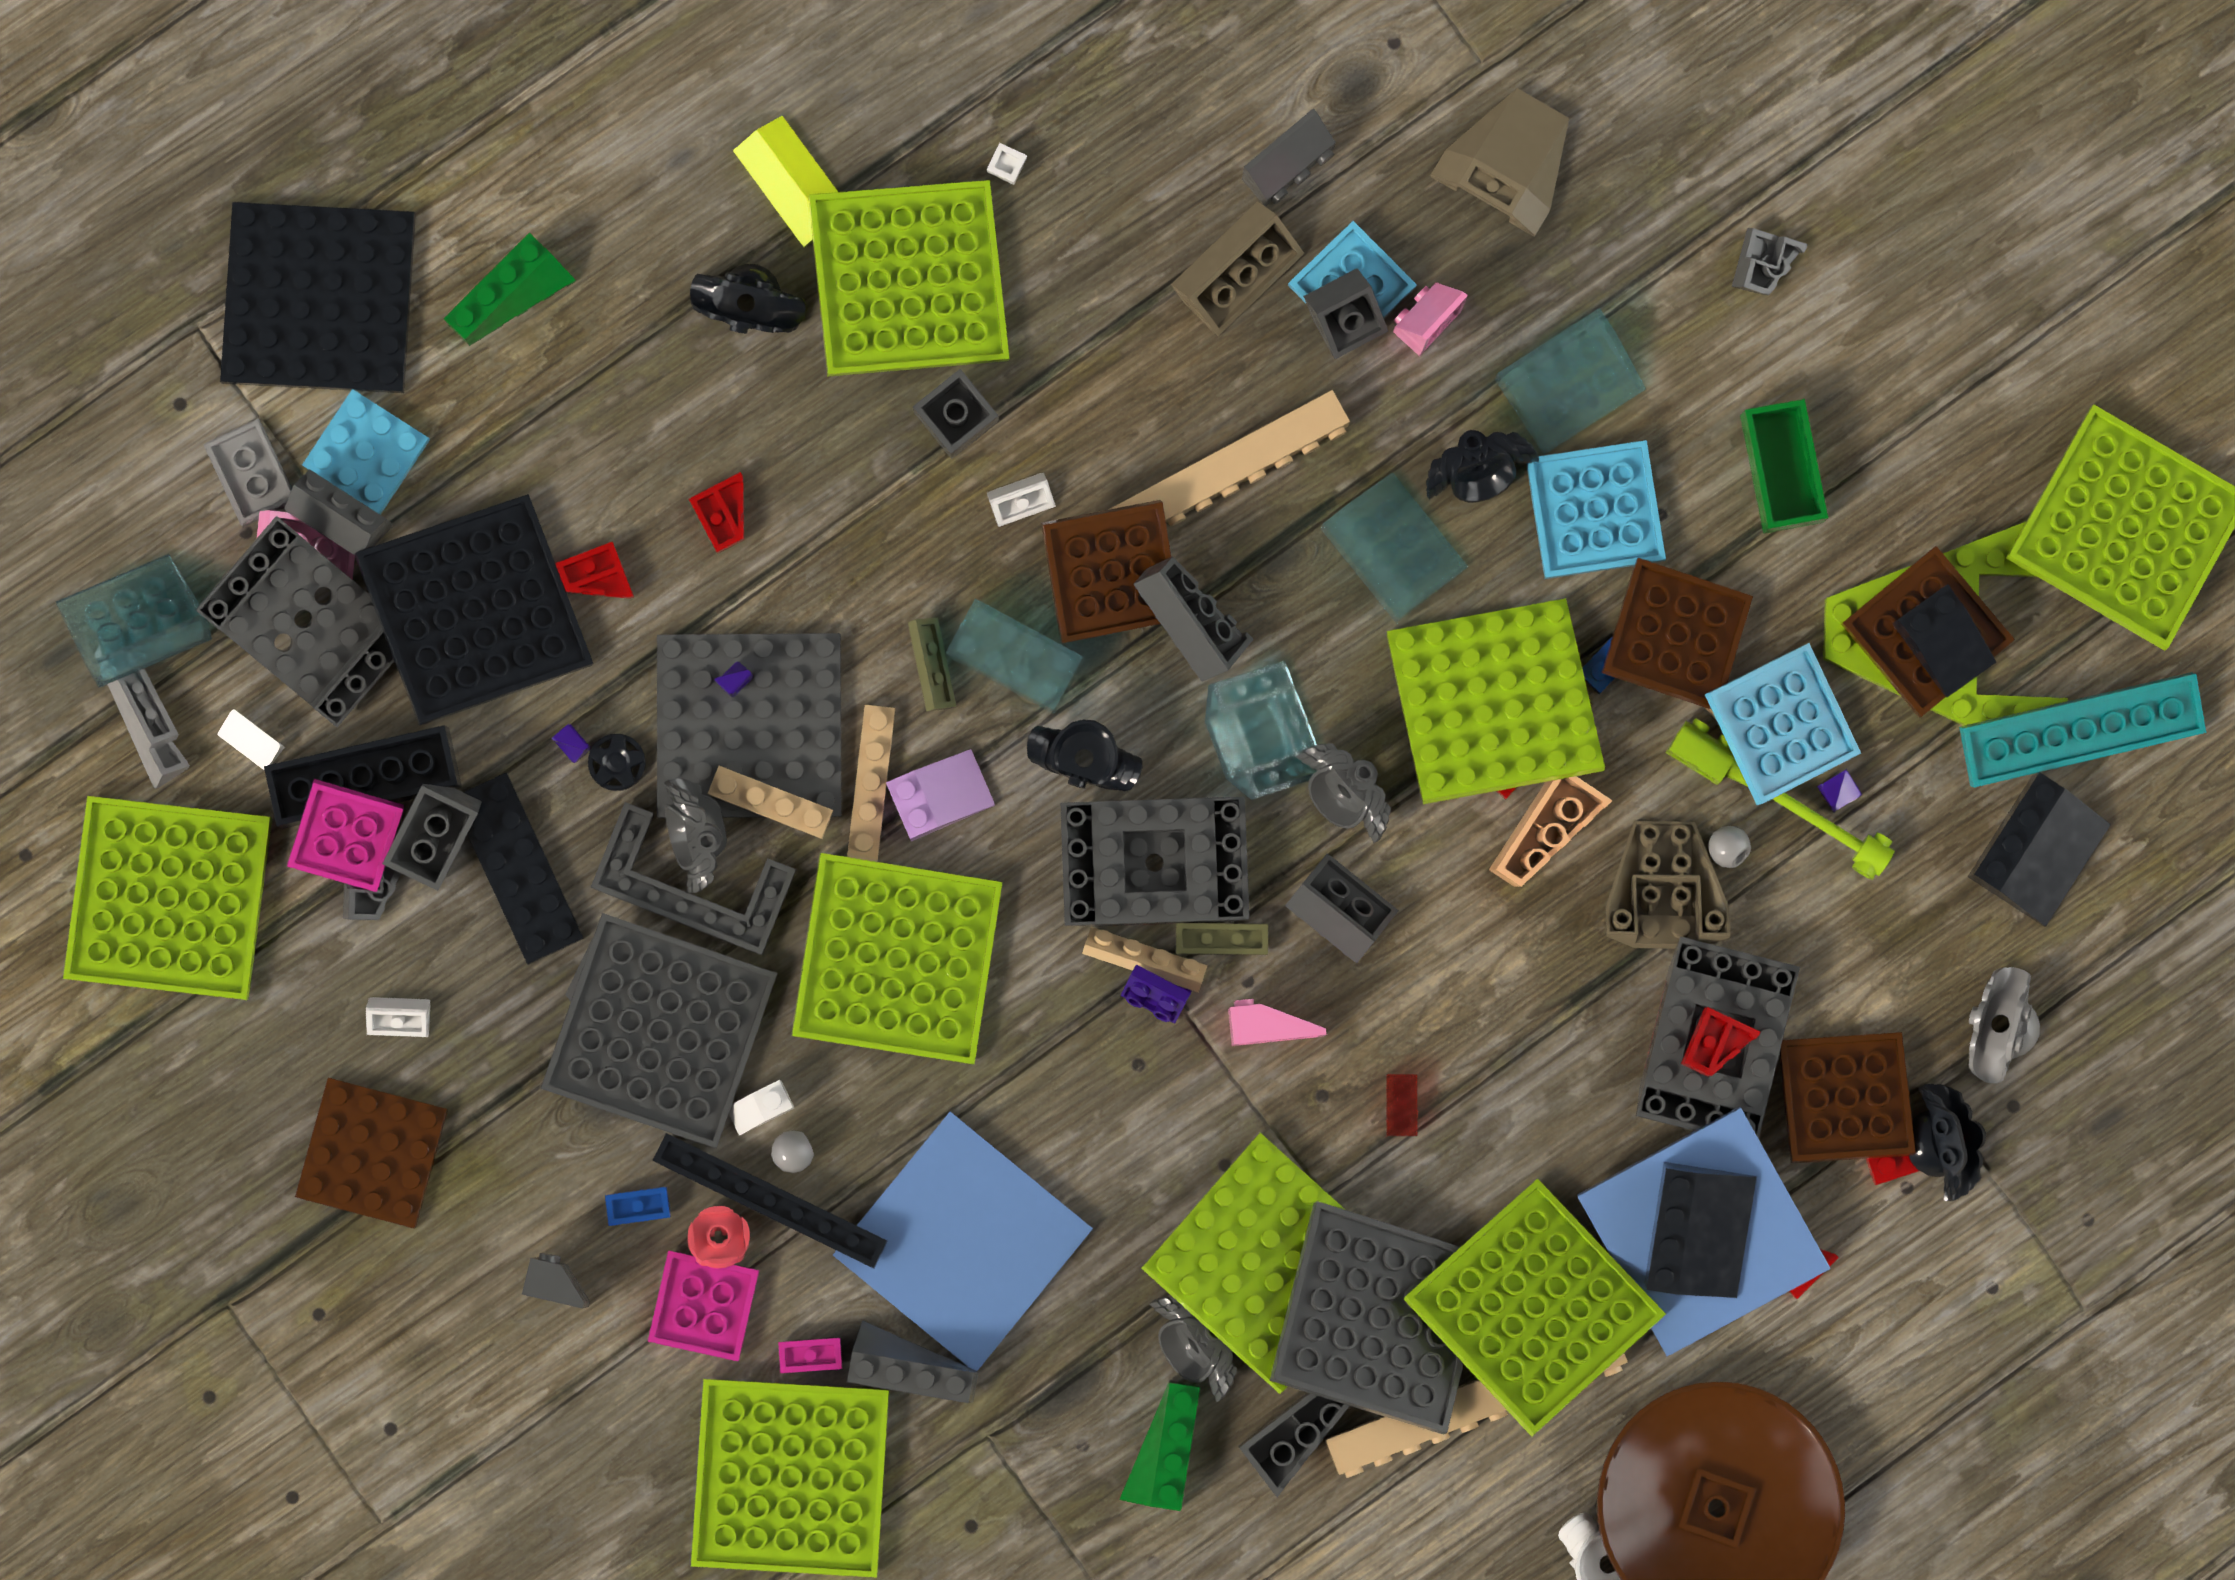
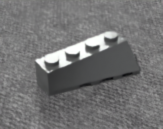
(1192, 619)
(899, 1365)
(1290, 1438)

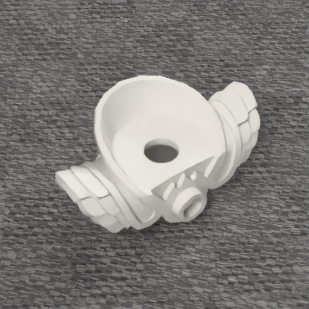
(1586, 1547)

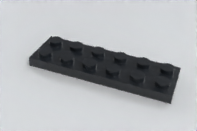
(520, 872)

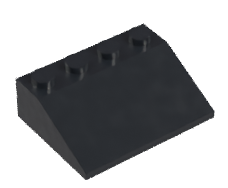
(2039, 849)
(1699, 1231)

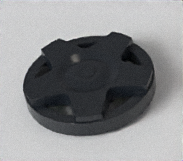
(616, 762)

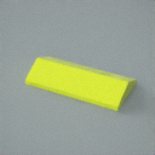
(785, 174)

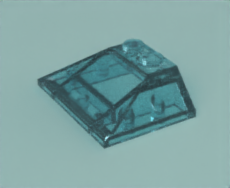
(1259, 730)

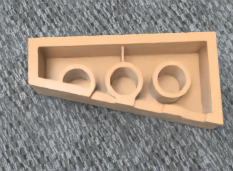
(1547, 826)

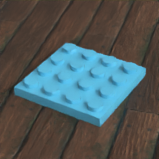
(1595, 509)
(1782, 724)

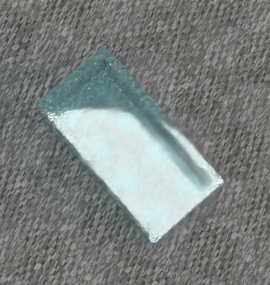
(1014, 656)

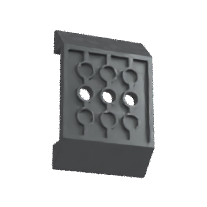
(330, 658)

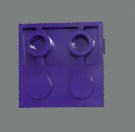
(1155, 994)

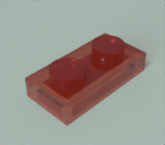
(1401, 1105)

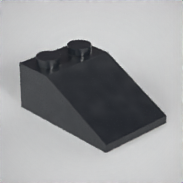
(1945, 640)

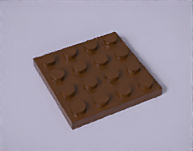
(1095, 568)
(1676, 633)
(1882, 643)
(1846, 1097)
(371, 1153)

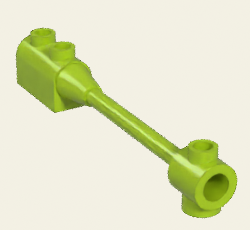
(1715, 761)

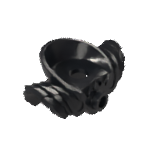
(773, 308)
(1479, 465)
(1057, 749)
(1948, 1140)

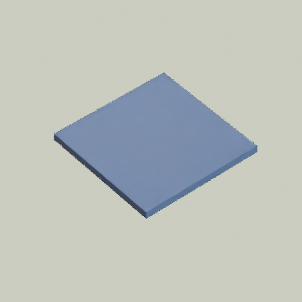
(966, 1241)
(1778, 1242)

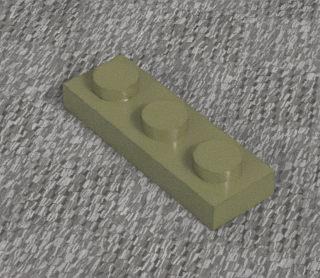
(932, 664)
(1221, 939)

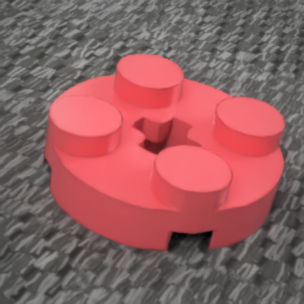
(718, 1254)

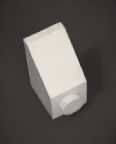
(760, 1107)

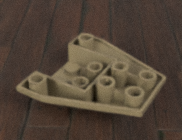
(1509, 159)
(1666, 889)

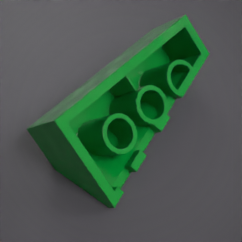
(508, 290)
(1163, 1460)

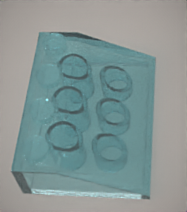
(1570, 381)
(1393, 547)
(134, 620)

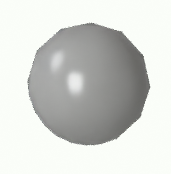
(1729, 846)
(792, 1151)

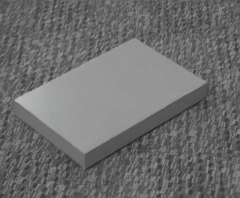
(249, 471)

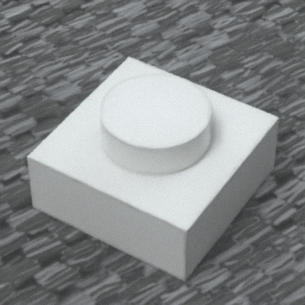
(1006, 163)

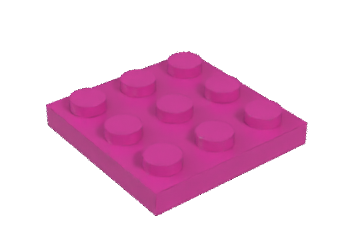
(345, 835)
(703, 1307)

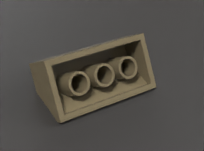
(1238, 268)

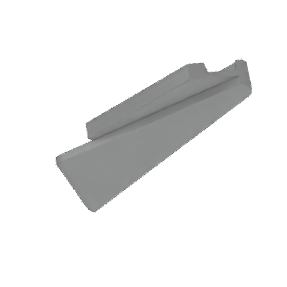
(149, 727)

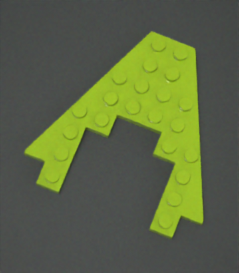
(1964, 706)

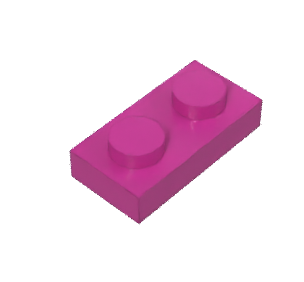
(810, 1355)

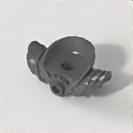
(1346, 789)
(694, 831)
(1194, 1348)

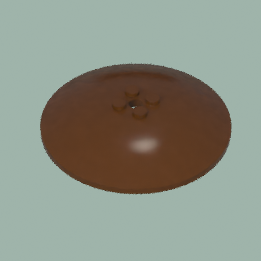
(1727, 1446)

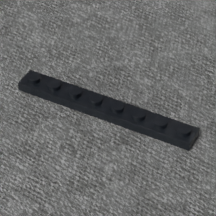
(770, 1200)

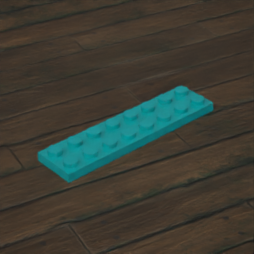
(2082, 729)

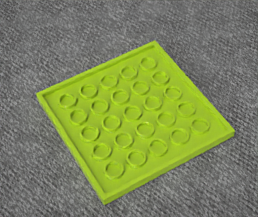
(908, 278)
(2127, 527)
(1495, 701)
(167, 898)
(897, 959)
(1241, 1252)
(1534, 1307)
(790, 1478)

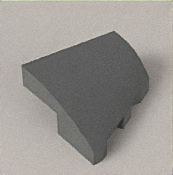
(1764, 261)
(367, 904)

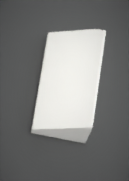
(1021, 499)
(250, 739)
(398, 1017)

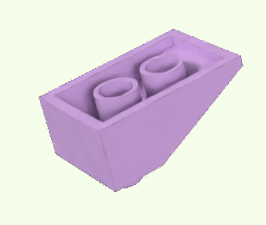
(940, 794)

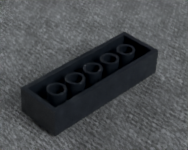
(381, 768)

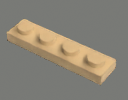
(770, 802)
(1129, 952)

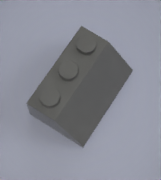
(1289, 159)
(335, 513)
(432, 834)
(1341, 908)

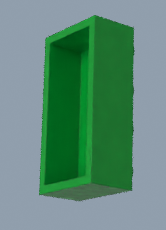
(1784, 466)

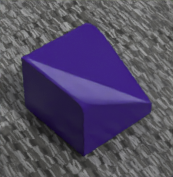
(734, 679)
(571, 743)
(1839, 790)

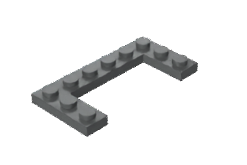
(746, 931)

